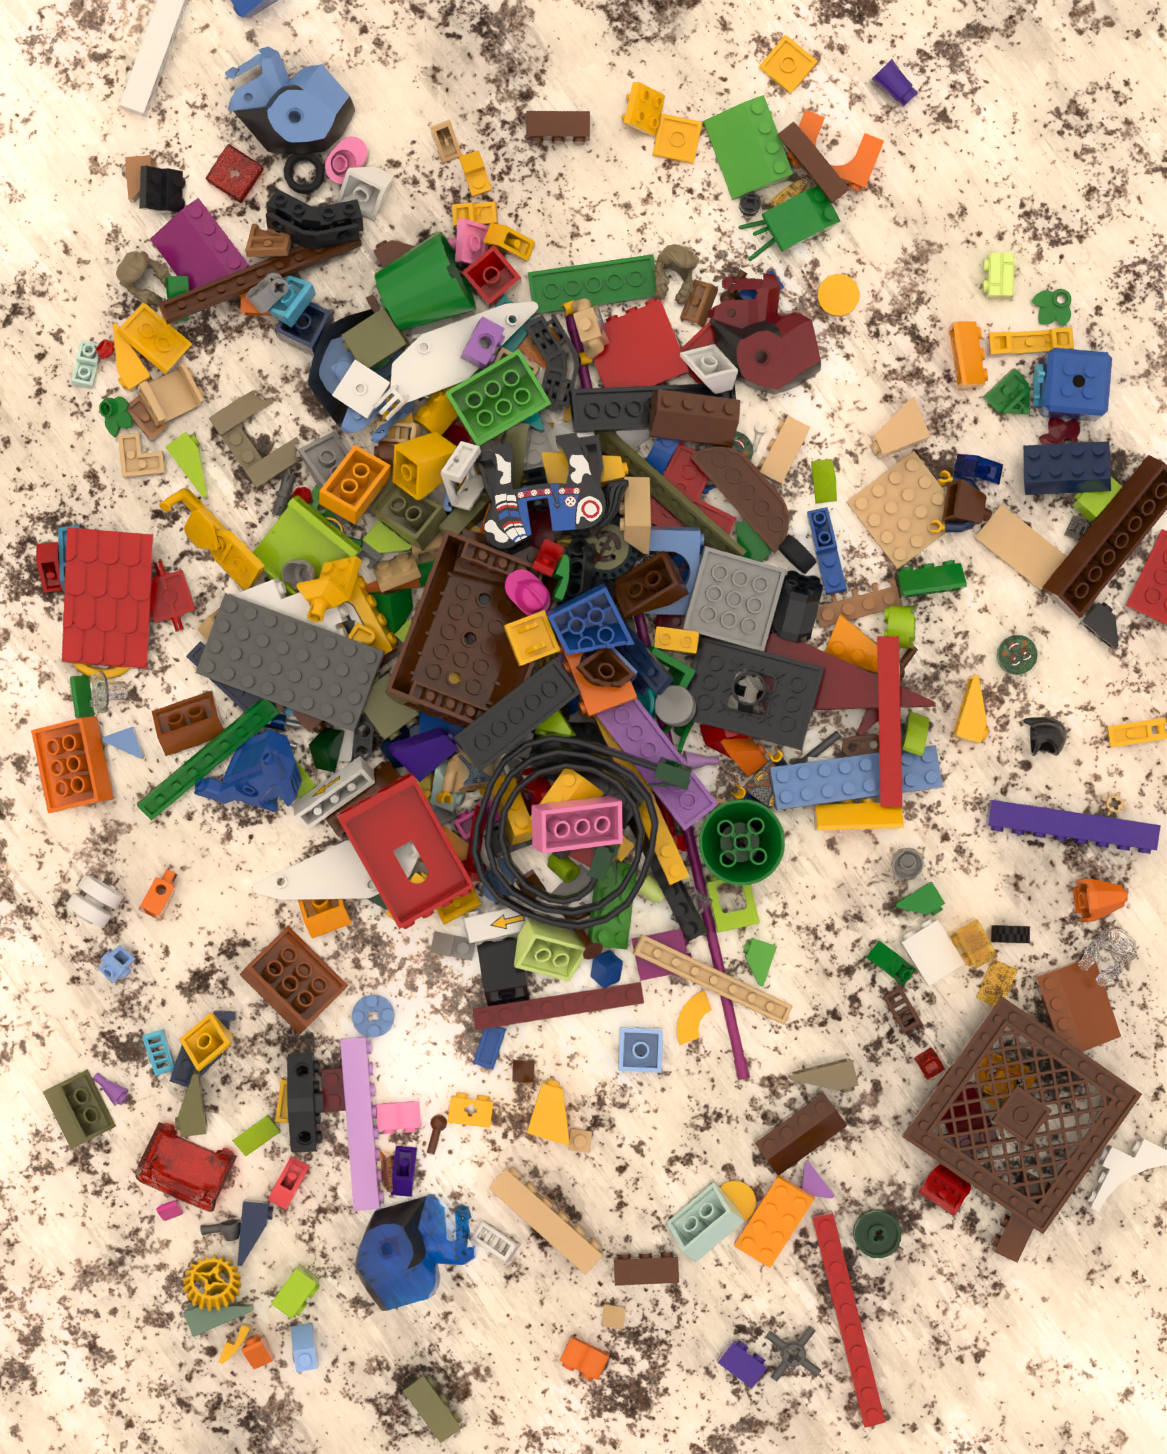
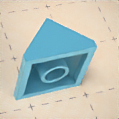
(294, 302)

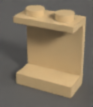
(171, 395)

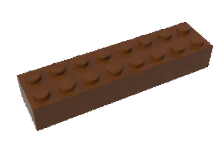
(1111, 538)

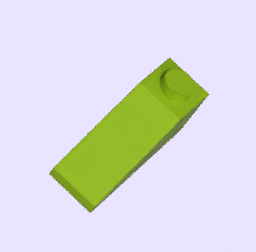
(189, 458)

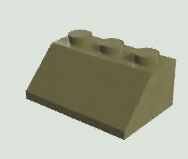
(79, 1109)

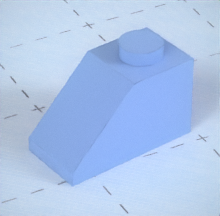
(304, 1347)

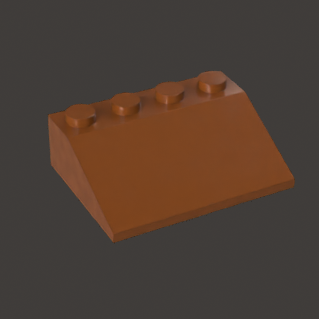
(293, 980)
(1077, 1005)

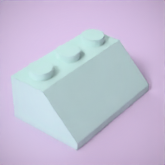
(704, 1222)

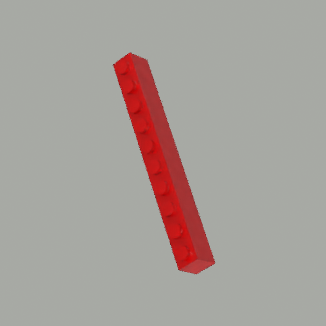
(848, 1319)

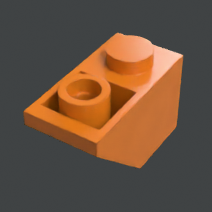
(257, 1351)

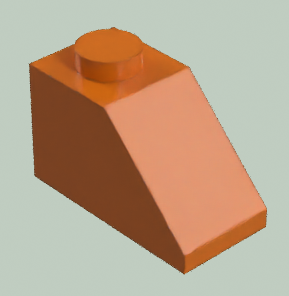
(746, 754)

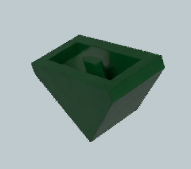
(326, 749)

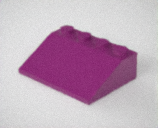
(197, 246)

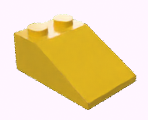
(971, 718)

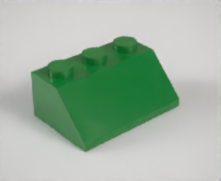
(930, 579)

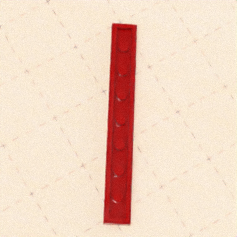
(889, 721)

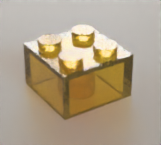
(974, 943)

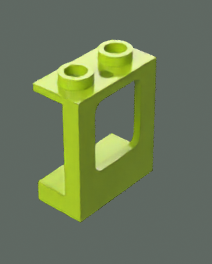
(734, 919)

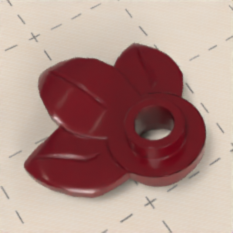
(1061, 431)

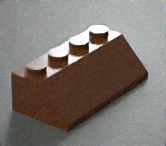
(693, 418)
(800, 1133)

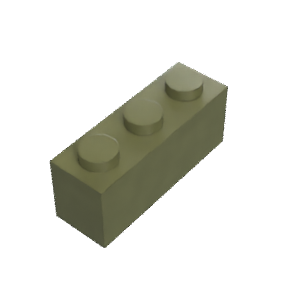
(433, 1407)

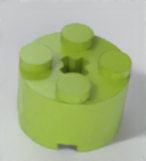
(901, 623)

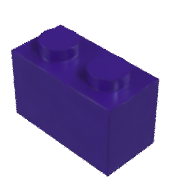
(742, 1363)

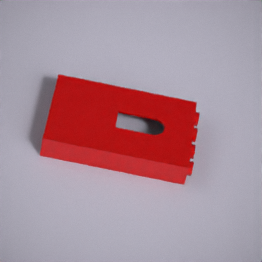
(387, 822)

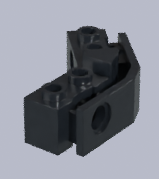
(295, 218)
(555, 359)
(303, 1102)

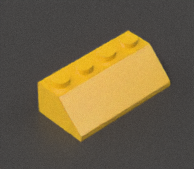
(856, 816)

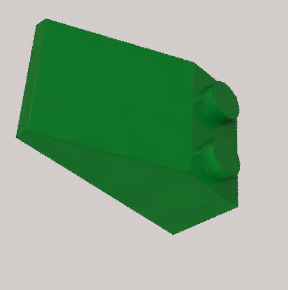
(801, 218)

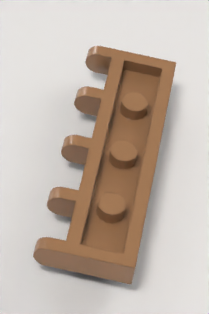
(858, 605)

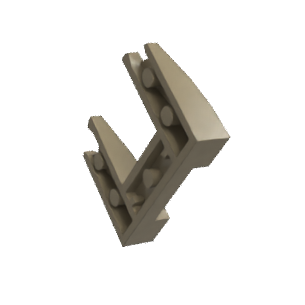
(258, 469)

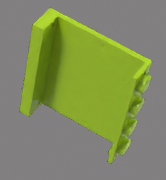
(303, 535)

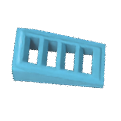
(147, 1037)

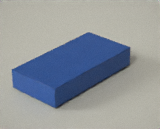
(489, 1047)

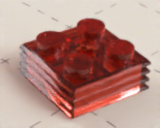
(238, 186)

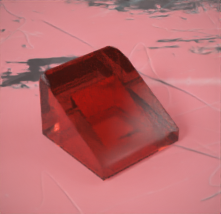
(929, 1063)

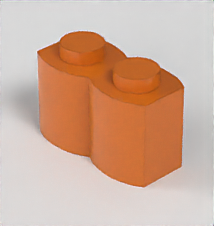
(584, 1358)

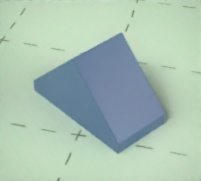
(127, 741)

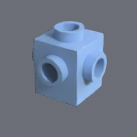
(116, 964)

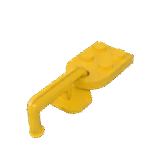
(223, 544)

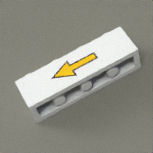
(333, 793)
(495, 922)

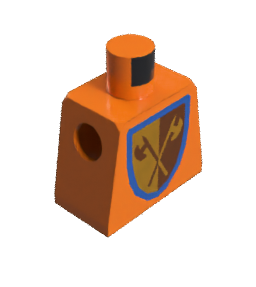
(156, 904)

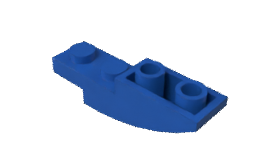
(826, 551)

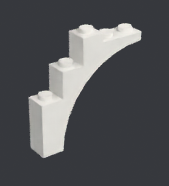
(272, 596)
(1123, 1166)

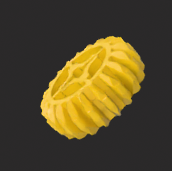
(198, 1275)

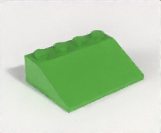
(748, 147)
(498, 398)

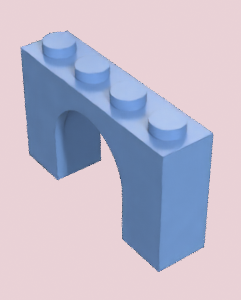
(685, 542)

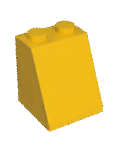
(419, 463)
(549, 1114)

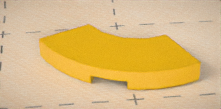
(691, 1016)

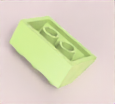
(548, 950)

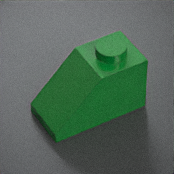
(923, 900)

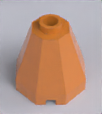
(1097, 898)

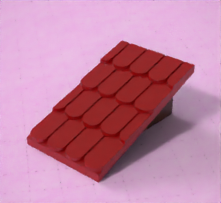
(107, 598)

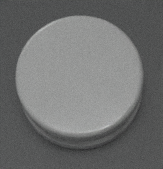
(675, 706)

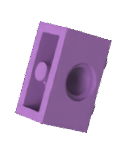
(486, 331)

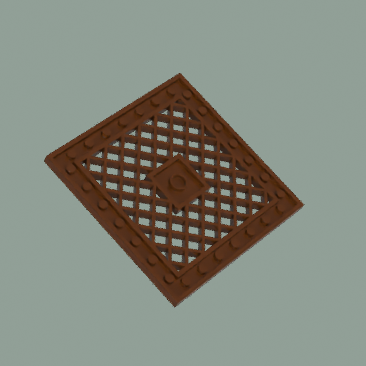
(1022, 1115)

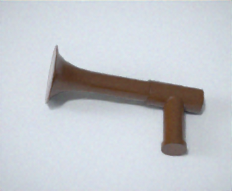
(591, 949)

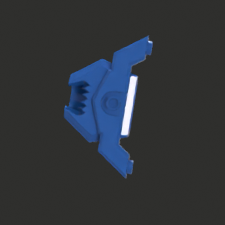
(257, 774)

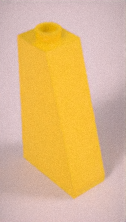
(557, 468)

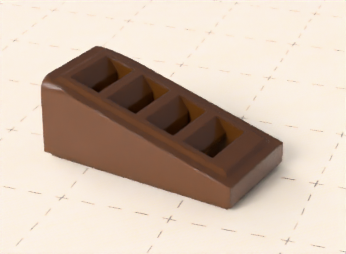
(892, 995)

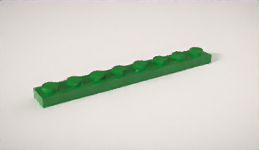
(208, 758)

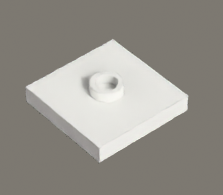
(361, 389)

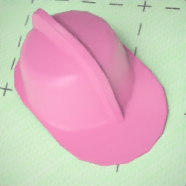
(348, 153)

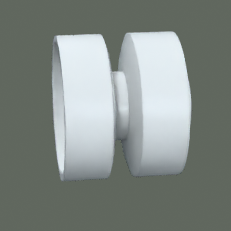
(91, 905)

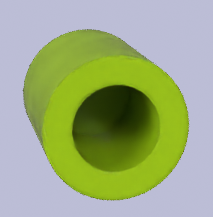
(564, 869)

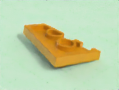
(852, 645)

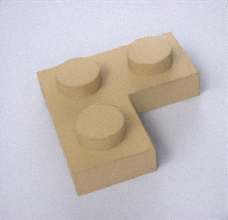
(134, 461)

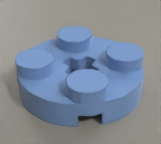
(385, 1015)

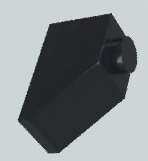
(1102, 624)

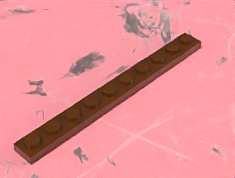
(245, 279)

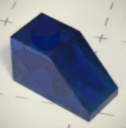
(978, 468)

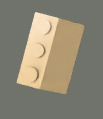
(636, 513)

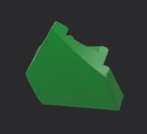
(1010, 394)
(752, 543)

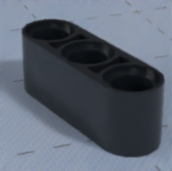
(577, 560)
(368, 741)

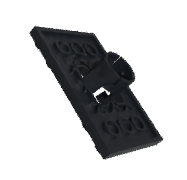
(788, 702)

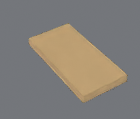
(1020, 547)

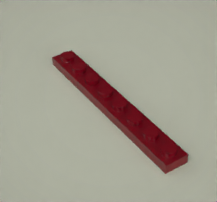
(558, 1005)

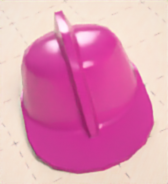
(527, 592)

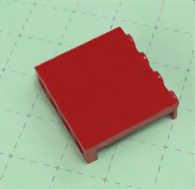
(640, 349)

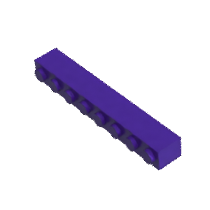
(1072, 825)

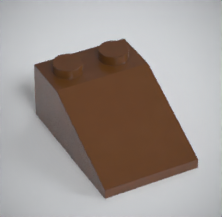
(650, 586)

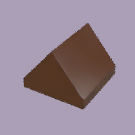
(523, 1071)

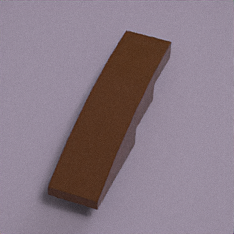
(812, 162)

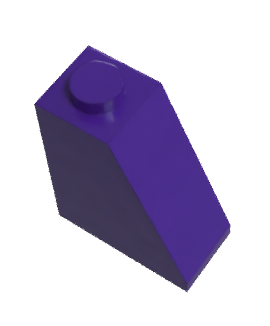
(424, 751)

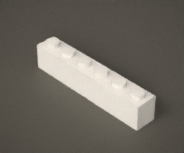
(152, 56)

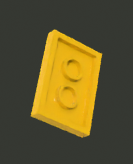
(154, 338)

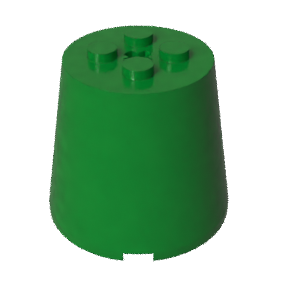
(424, 285)

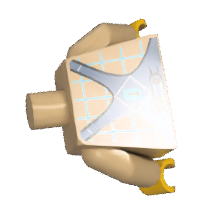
(589, 326)
(463, 777)

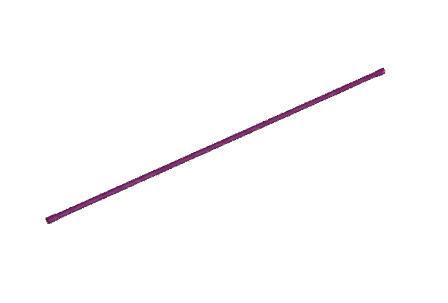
(739, 1059)

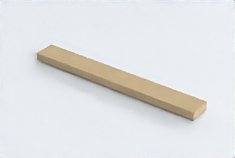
(712, 979)

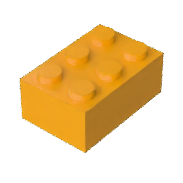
(354, 484)

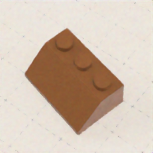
(187, 723)

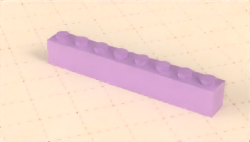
(360, 1123)

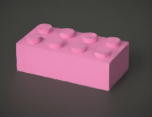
(577, 824)

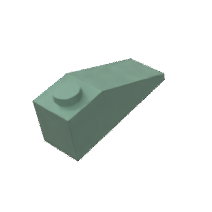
(203, 1320)

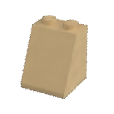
(901, 431)

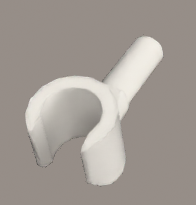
(759, 433)

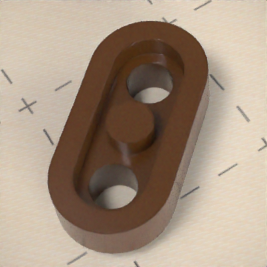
(862, 745)

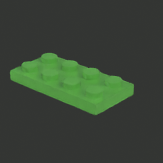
(615, 932)

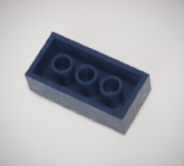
(1067, 468)

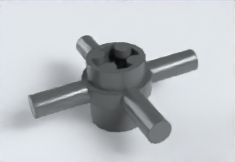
(793, 1345)

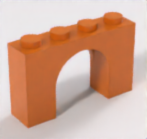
(858, 170)
(595, 698)

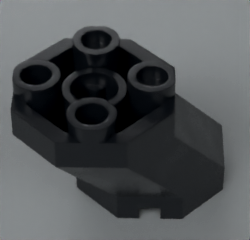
(797, 606)

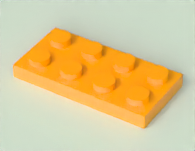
(774, 1221)

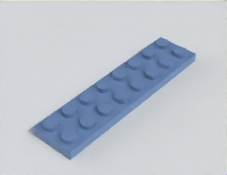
(849, 778)

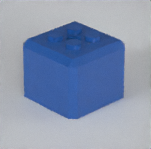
(1063, 399)

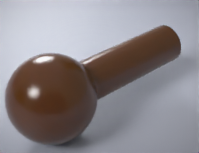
(731, 294)
(905, 660)
(438, 1124)

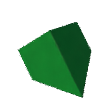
(394, 606)

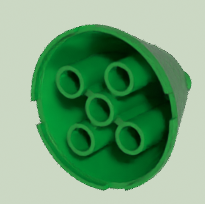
(762, 842)

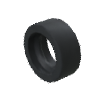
(304, 189)
(797, 554)

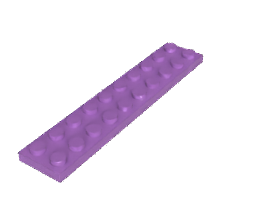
(641, 736)

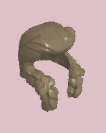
(682, 261)
(133, 268)

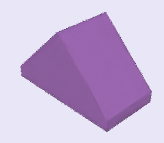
(813, 1183)

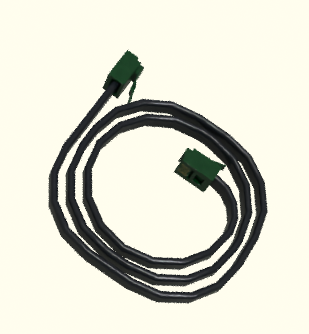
(667, 770)

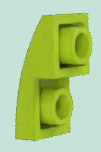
(916, 733)

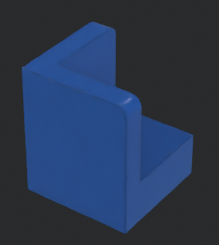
(606, 969)

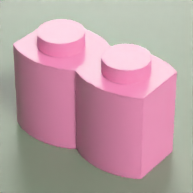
(398, 1116)

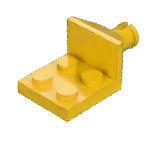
(331, 588)

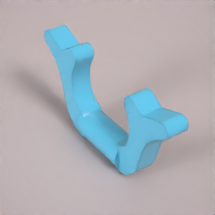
(1038, 377)

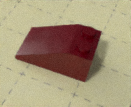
(975, 1122)

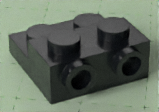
(161, 190)

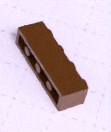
(1014, 1231)

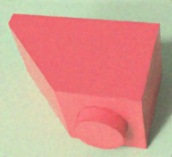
(288, 1183)

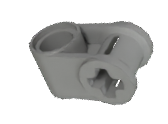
(266, 294)

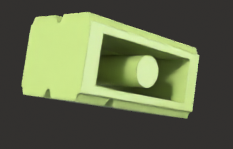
(999, 275)

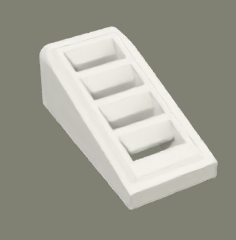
(499, 1235)

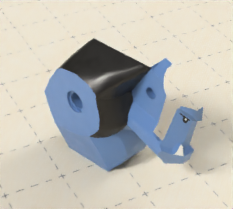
(292, 113)
(329, 367)

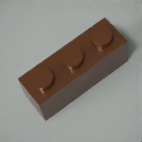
(558, 126)
(646, 1268)

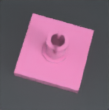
(469, 241)

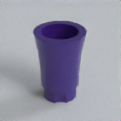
(895, 83)

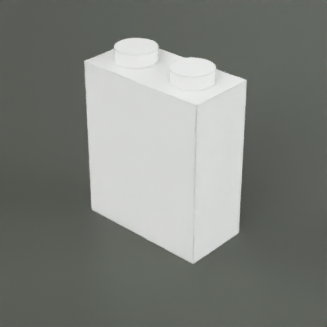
(931, 951)

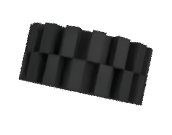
(1010, 934)

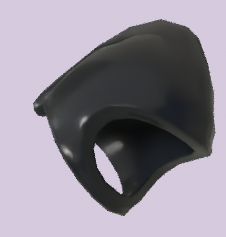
(1046, 735)

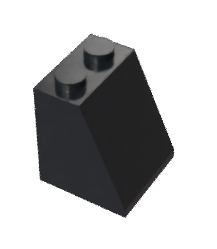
(500, 977)

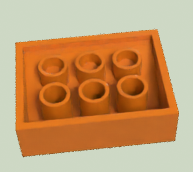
(72, 764)

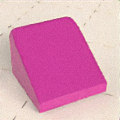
(170, 1210)

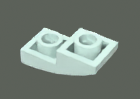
(86, 365)

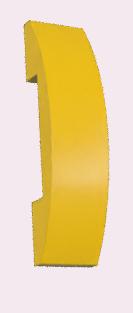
(1030, 341)

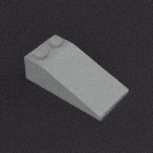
(322, 459)

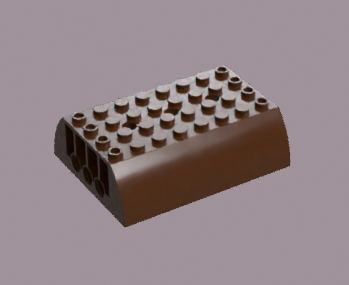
(437, 632)

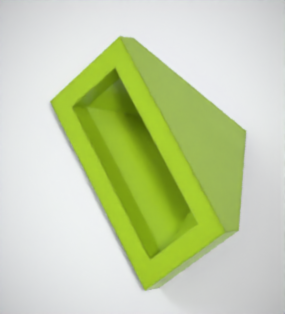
(824, 481)

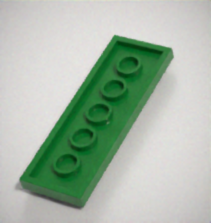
(598, 281)

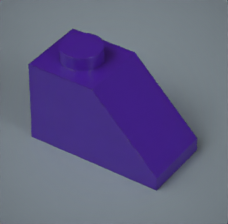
(404, 1171)

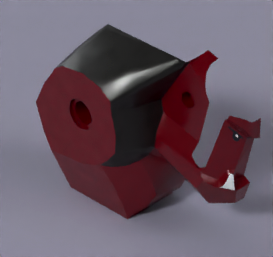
(765, 346)

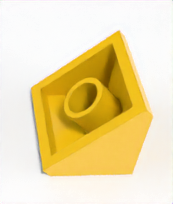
(206, 1041)

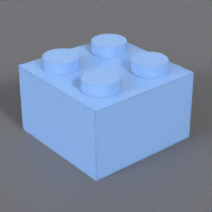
(640, 1049)

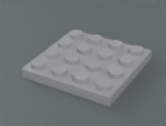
(734, 599)

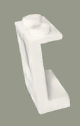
(457, 467)

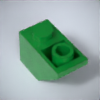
(891, 963)

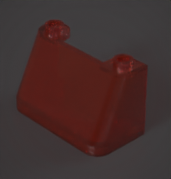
(184, 1168)

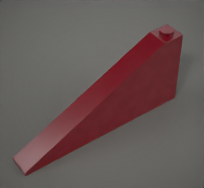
(842, 683)

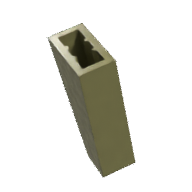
(520, 437)

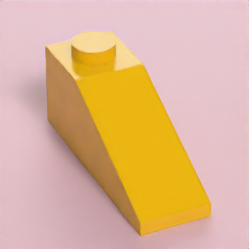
(129, 365)

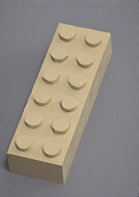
(546, 1220)

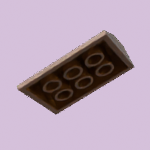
(384, 776)

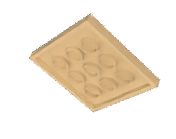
(900, 509)

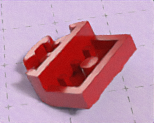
(945, 1189)

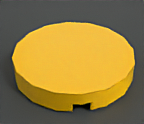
(838, 295)
(741, 1196)

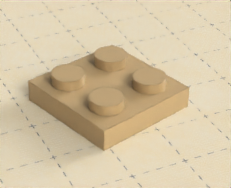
(396, 571)

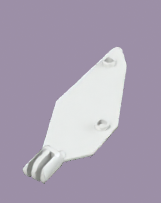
(435, 359)
(331, 875)

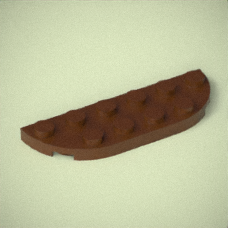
(747, 492)

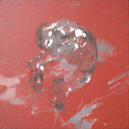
(1121, 947)

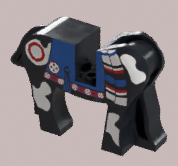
(575, 507)

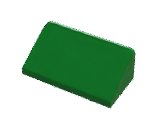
(81, 696)

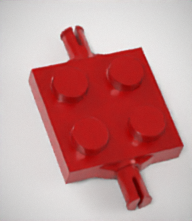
(170, 596)

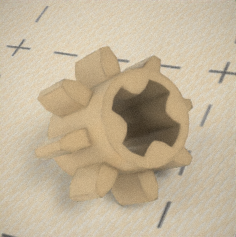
(1119, 806)

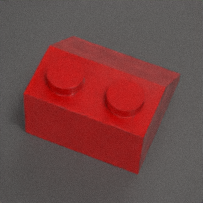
(491, 276)

